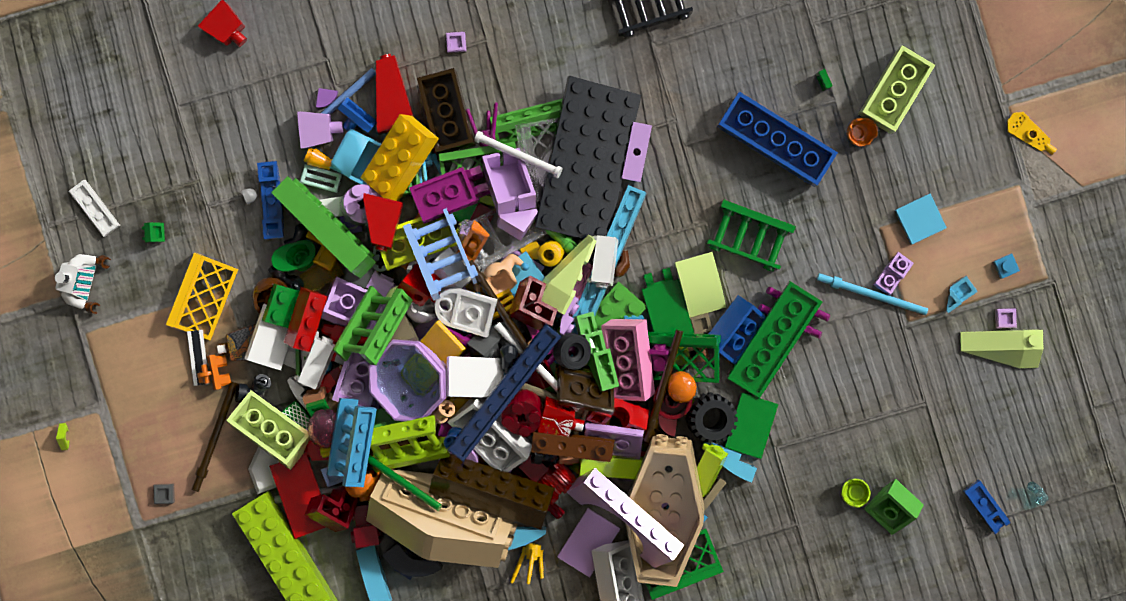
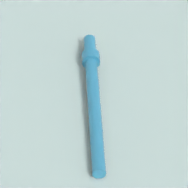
(837, 283)

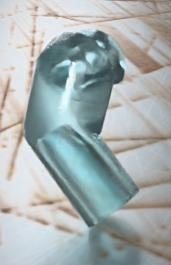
(1042, 497)

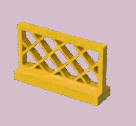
(188, 286)

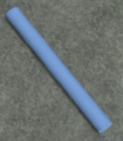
(350, 91)

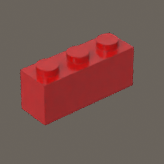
(305, 319)

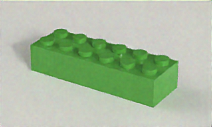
(320, 223)

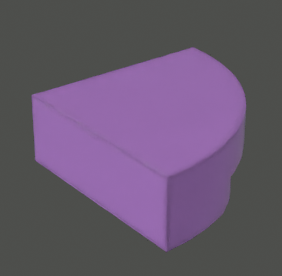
(325, 97)

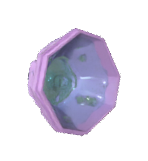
(408, 380)

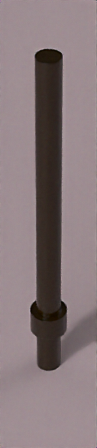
(481, 279)
(652, 421)
(202, 471)

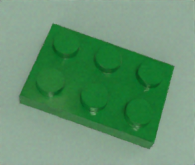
(280, 306)

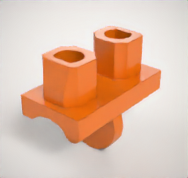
(217, 380)

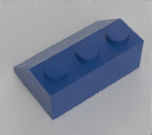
(737, 328)

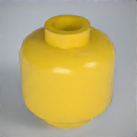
(545, 256)

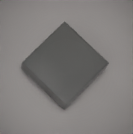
(164, 494)

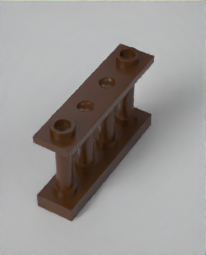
(574, 446)

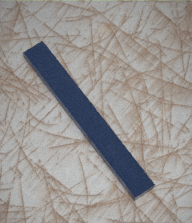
(504, 392)

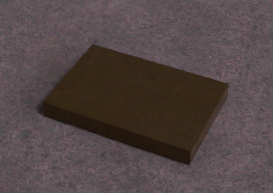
(581, 391)

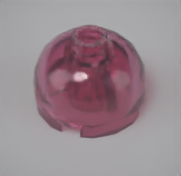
(321, 428)

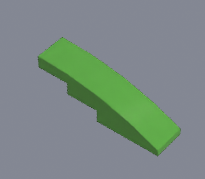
(600, 358)

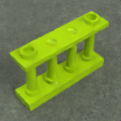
(409, 454)

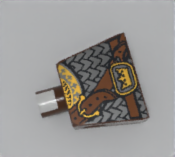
(237, 343)

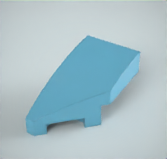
(960, 292)

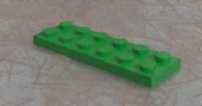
(774, 339)

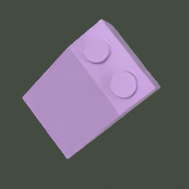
(343, 301)
(354, 381)

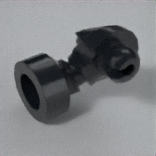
(293, 281)
(508, 356)
(259, 385)
(547, 459)

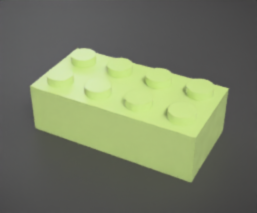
(896, 89)

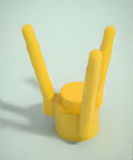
(532, 552)

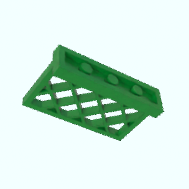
(695, 341)
(694, 576)

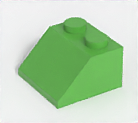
(894, 507)

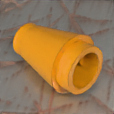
(317, 159)

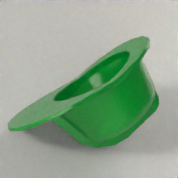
(294, 256)

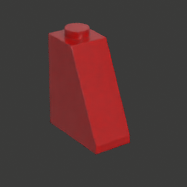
(382, 220)

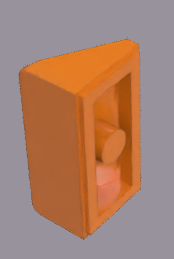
(474, 240)

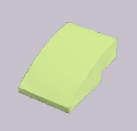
(700, 284)

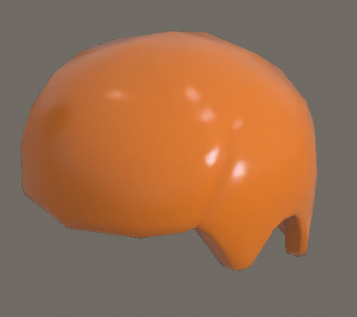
(862, 131)
(681, 387)

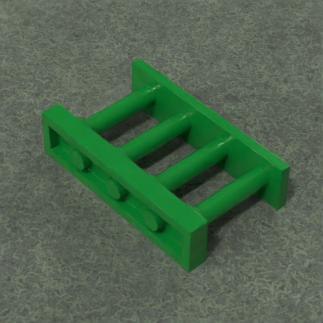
(765, 223)

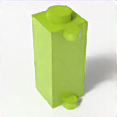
(710, 466)

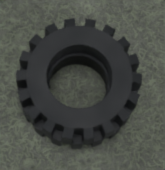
(724, 425)

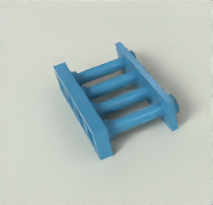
(351, 442)

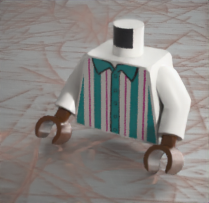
(76, 280)

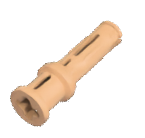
(443, 412)

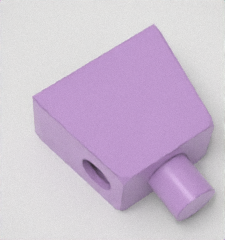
(316, 128)

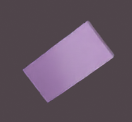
(893, 273)
(567, 321)

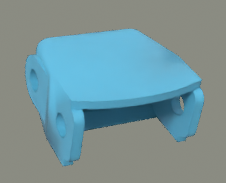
(354, 155)

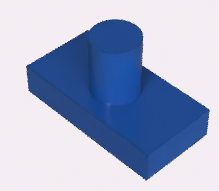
(356, 116)

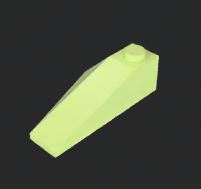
(564, 276)

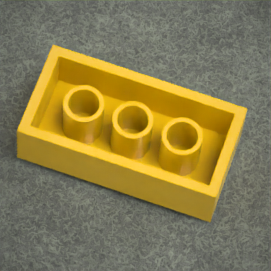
(399, 157)

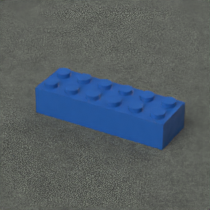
(777, 139)

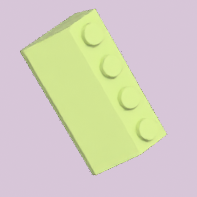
(269, 429)

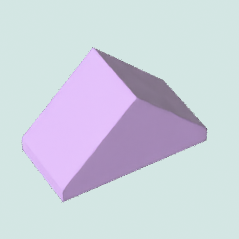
(517, 222)

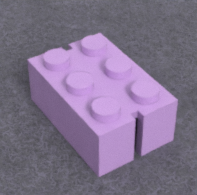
(508, 183)

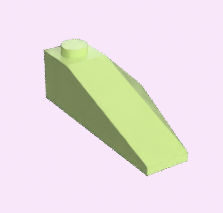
(1008, 347)

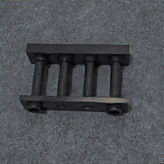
(628, 30)

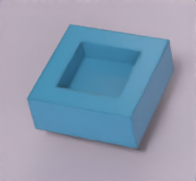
(1006, 266)

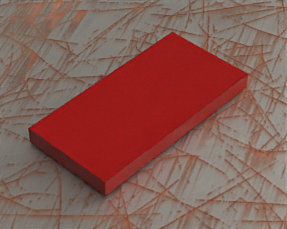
(296, 490)

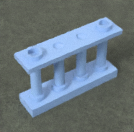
(428, 268)

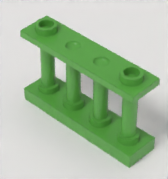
(383, 330)

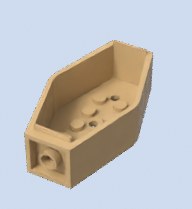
(685, 500)
(447, 535)

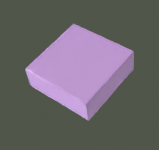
(456, 42)
(1005, 318)

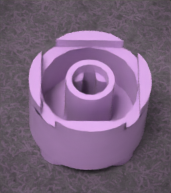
(349, 205)

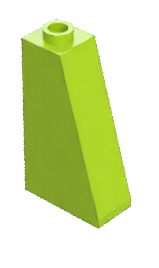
(618, 467)

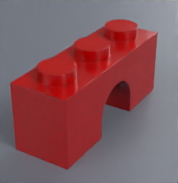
(629, 415)

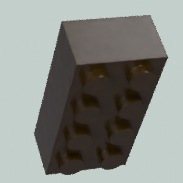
(446, 111)

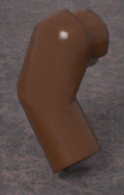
(623, 266)

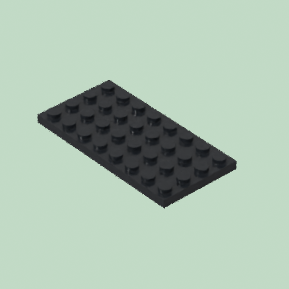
(592, 151)

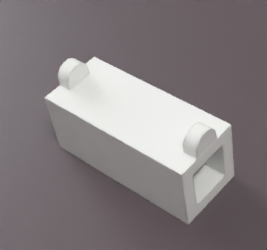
(604, 261)
(317, 362)

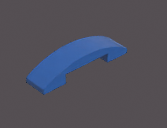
(272, 208)

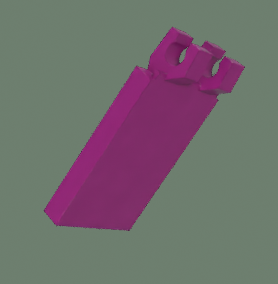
(449, 191)

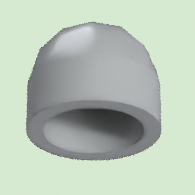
(249, 195)

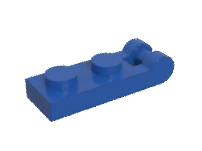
(986, 506)

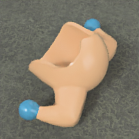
(500, 274)

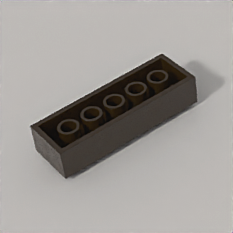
(492, 490)

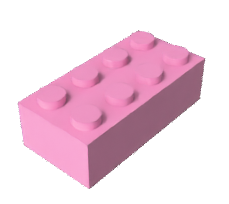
(631, 358)

